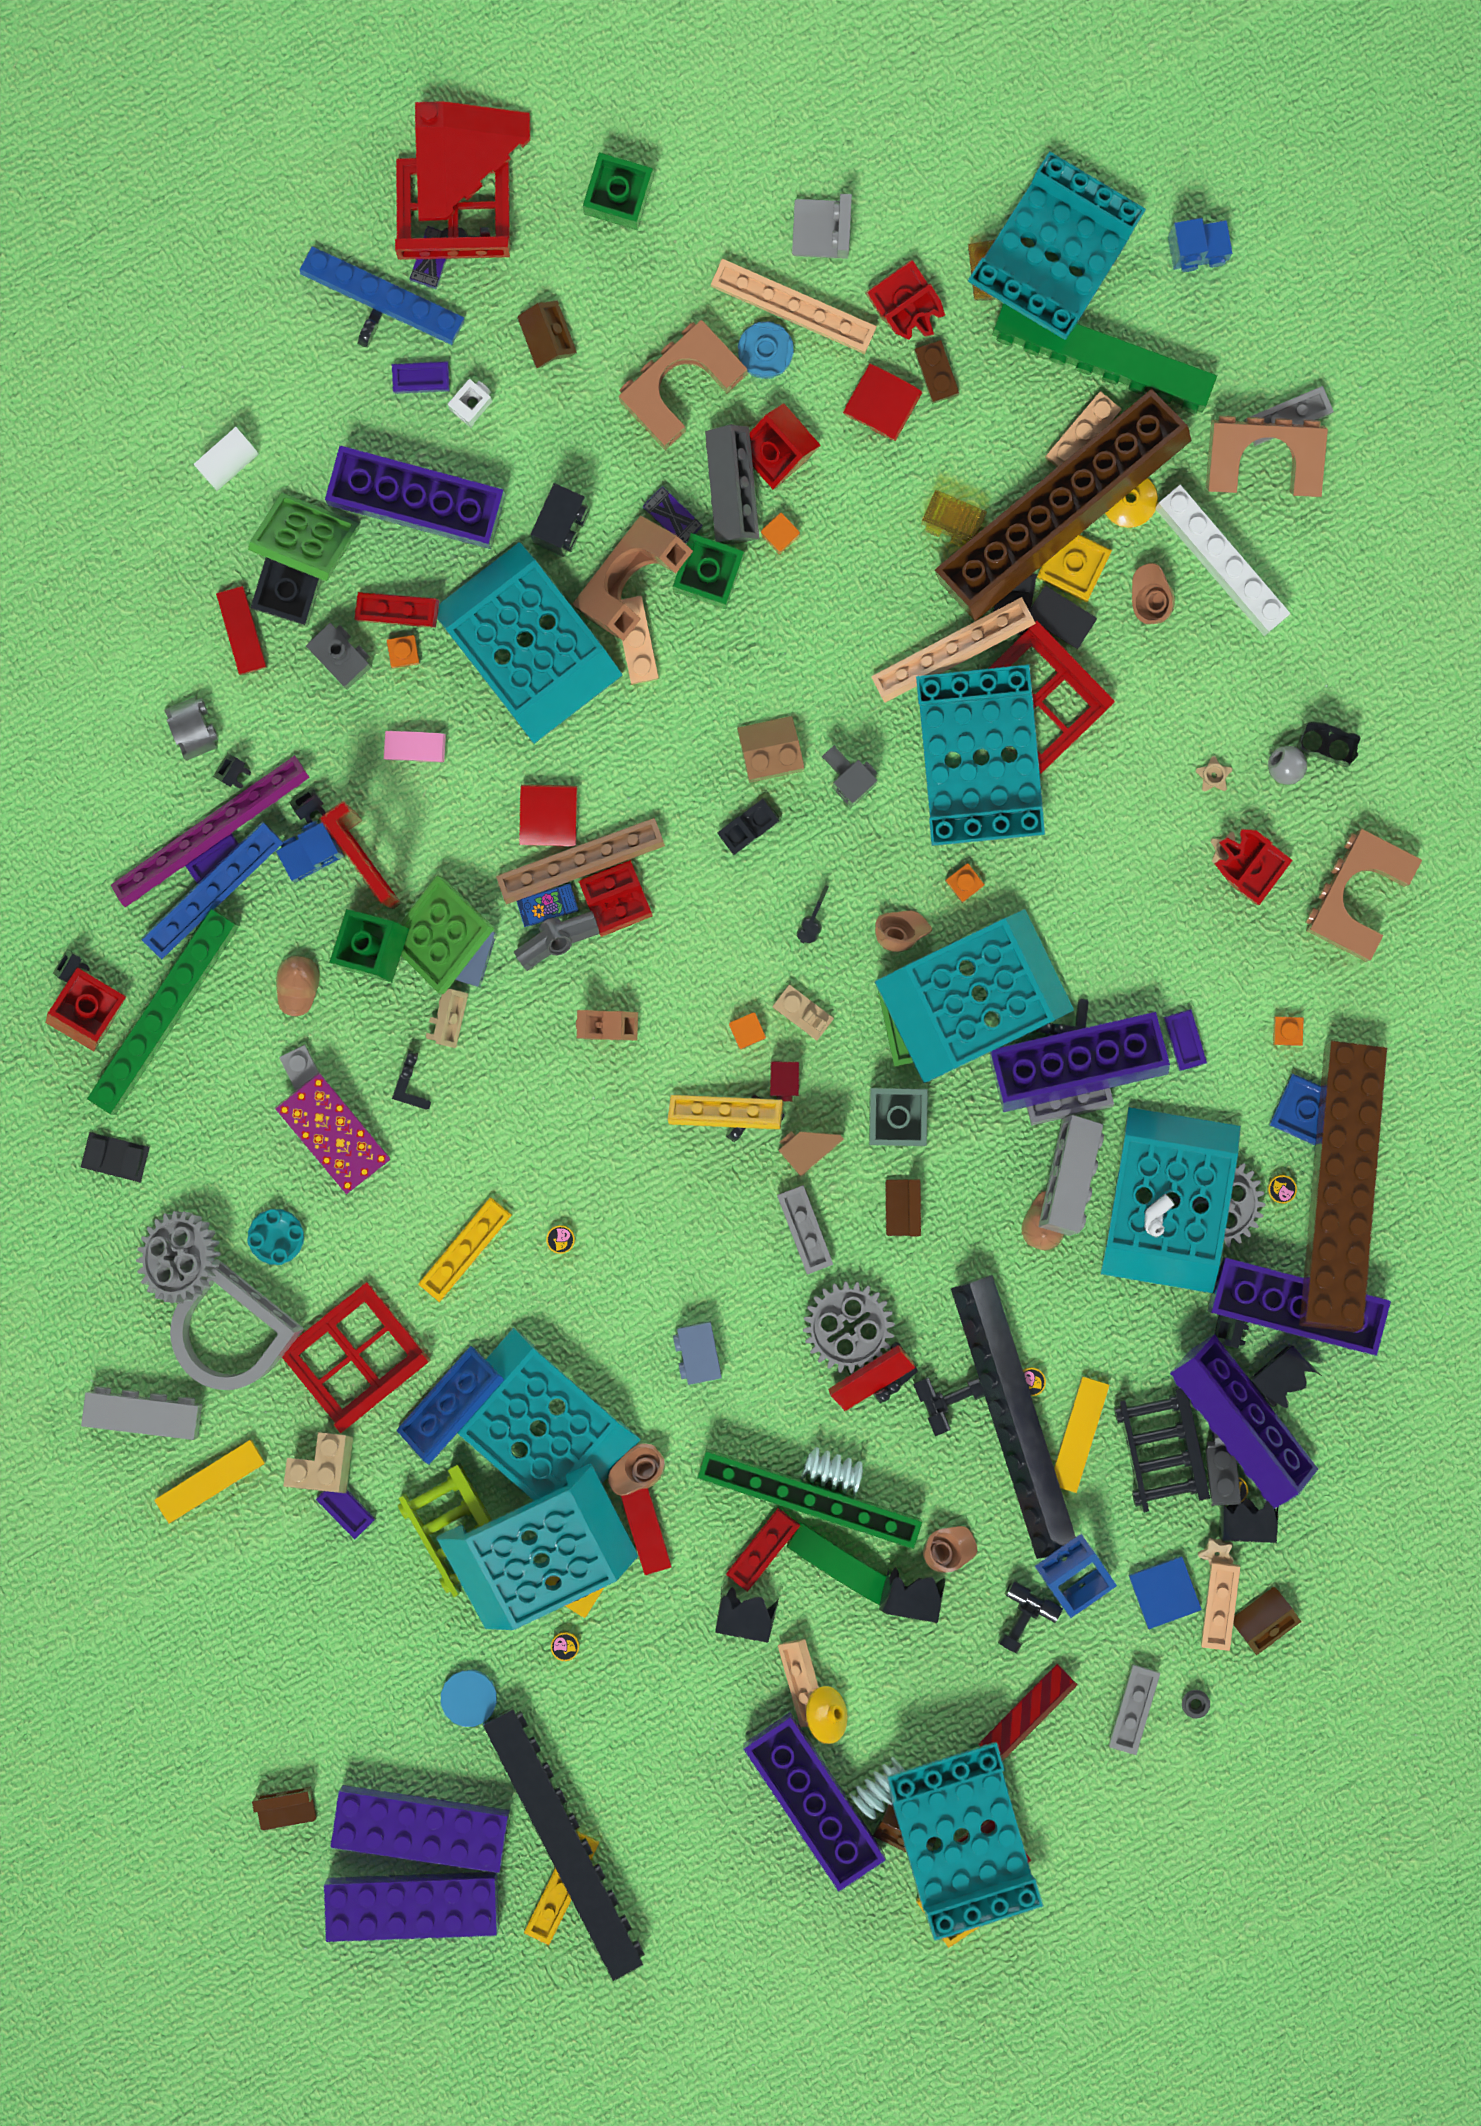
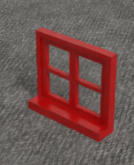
(453, 246)
(1067, 670)
(339, 823)
(380, 1387)

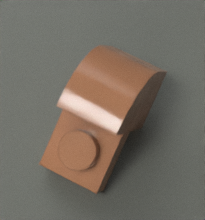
(607, 1025)

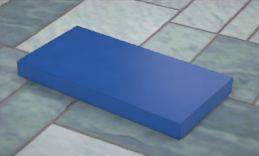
(450, 1405)

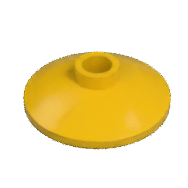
(1136, 513)
(826, 1714)

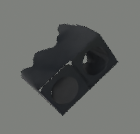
(1324, 730)
(1282, 1375)
(1246, 1523)
(917, 1601)
(745, 1619)

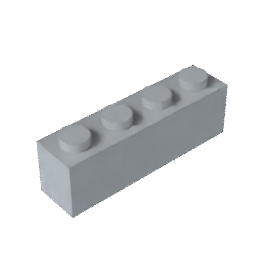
(1071, 1175)
(141, 1414)

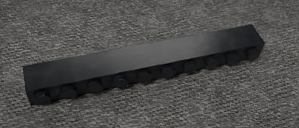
(1013, 1415)
(563, 1844)

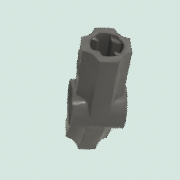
(556, 938)

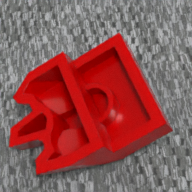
(906, 301)
(1252, 865)

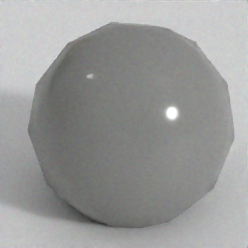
(1287, 765)

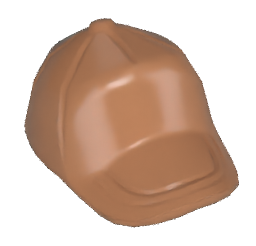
(1152, 595)
(900, 930)
(297, 985)
(1034, 1235)
(637, 1470)
(949, 1549)

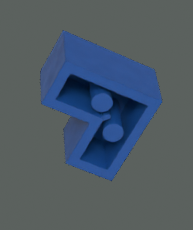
(1199, 244)
(309, 853)

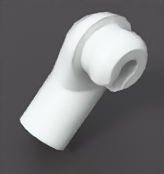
(1154, 1216)

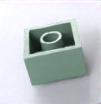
(898, 1117)

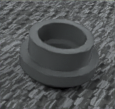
(1198, 1712)

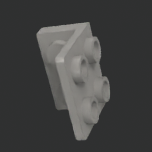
(822, 228)

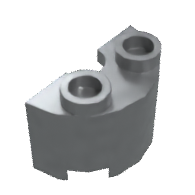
(190, 728)

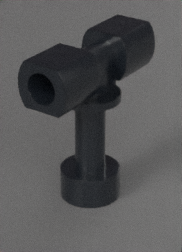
(937, 1403)
(1030, 1607)

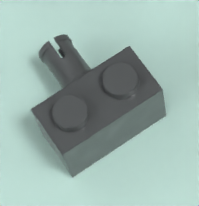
(339, 656)
(854, 779)

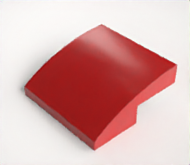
(882, 402)
(548, 815)
(615, 898)

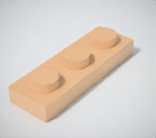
(1090, 422)
(638, 646)
(1220, 1606)
(799, 1675)

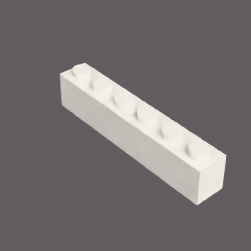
(1222, 560)

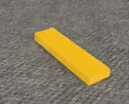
(725, 1112)
(465, 1249)
(1080, 1433)
(210, 1481)
(552, 1904)

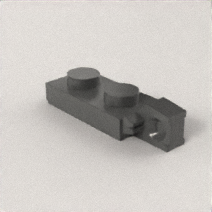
(1222, 1473)

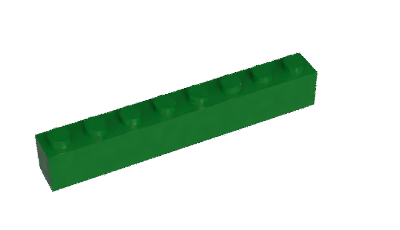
(1110, 358)
(163, 1012)
(810, 1498)

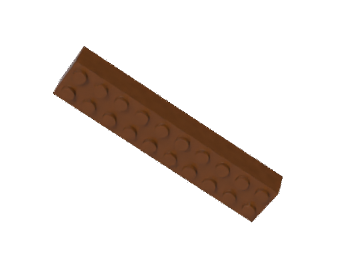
(1063, 504)
(1343, 1186)

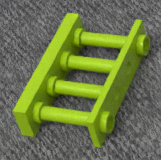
(470, 1505)

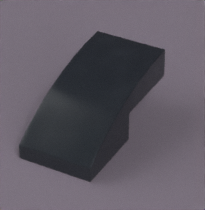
(749, 826)

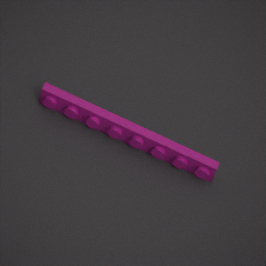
(209, 831)

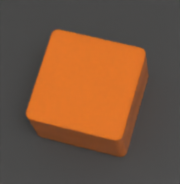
(780, 533)
(747, 1030)

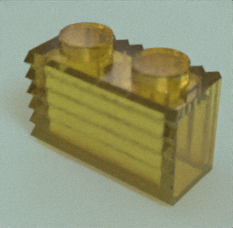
(952, 518)

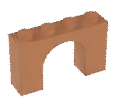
(697, 348)
(1232, 437)
(641, 546)
(1331, 919)

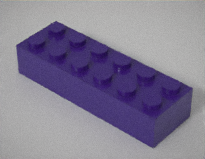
(415, 497)
(1079, 1062)
(1275, 1302)
(1244, 1421)
(814, 1801)
(420, 1828)
(411, 1906)

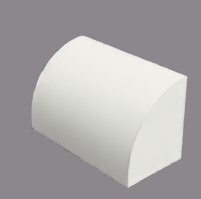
(226, 459)

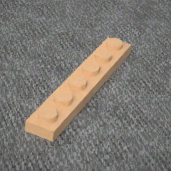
(793, 306)
(954, 649)

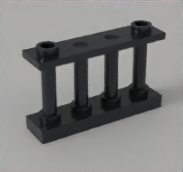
(1189, 1457)

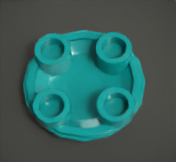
(275, 1236)

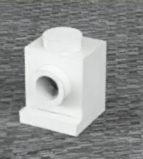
(459, 402)

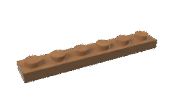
(580, 861)

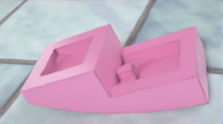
(414, 746)

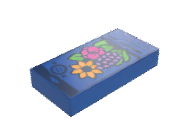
(547, 905)

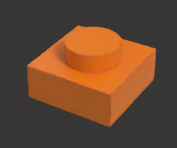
(403, 651)
(964, 882)
(1288, 1031)

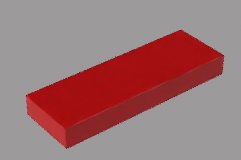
(396, 609)
(241, 630)
(871, 1378)
(646, 1531)
(762, 1549)

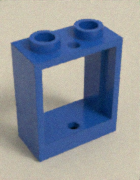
(1079, 1556)

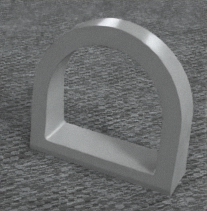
(285, 1326)

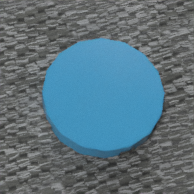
(765, 350)
(468, 1698)

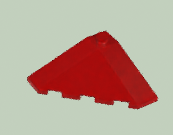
(460, 148)

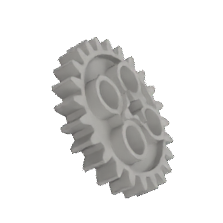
(1243, 1210)
(178, 1257)
(834, 1305)

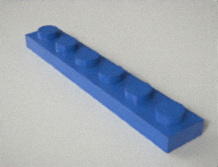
(382, 295)
(212, 890)

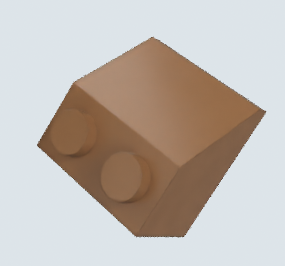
(770, 749)
(807, 1148)

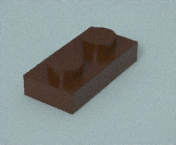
(936, 372)

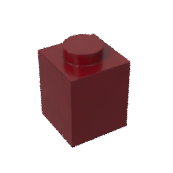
(784, 1080)

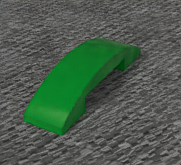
(837, 1563)

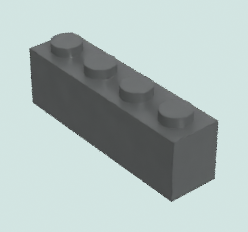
(732, 484)

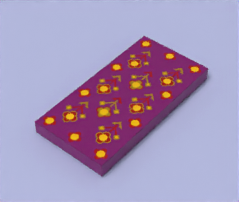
(332, 1133)

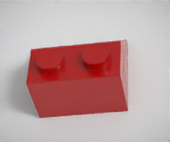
(780, 445)
(85, 1009)

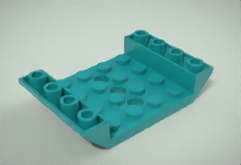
(1062, 215)
(540, 681)
(971, 714)
(936, 1004)
(1166, 1157)
(572, 1439)
(572, 1527)
(971, 1879)

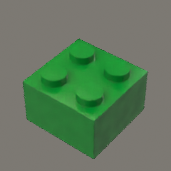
(618, 191)
(709, 571)
(369, 945)

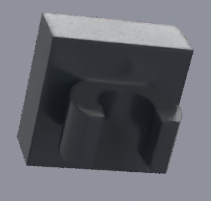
(230, 769)
(306, 804)
(68, 965)
(1230, 1331)

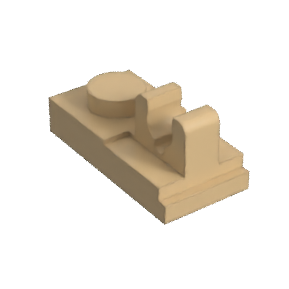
(803, 1012)
(449, 1018)

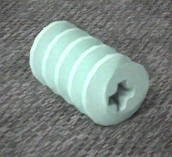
(833, 1471)
(876, 1791)

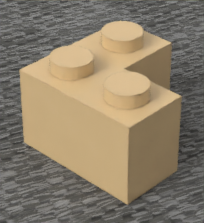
(329, 1469)

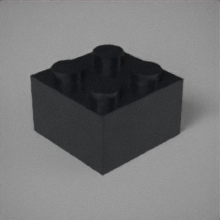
(559, 520)
(285, 592)

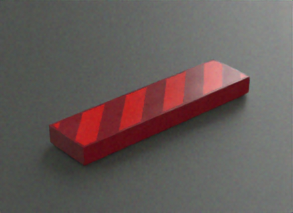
(1030, 1711)

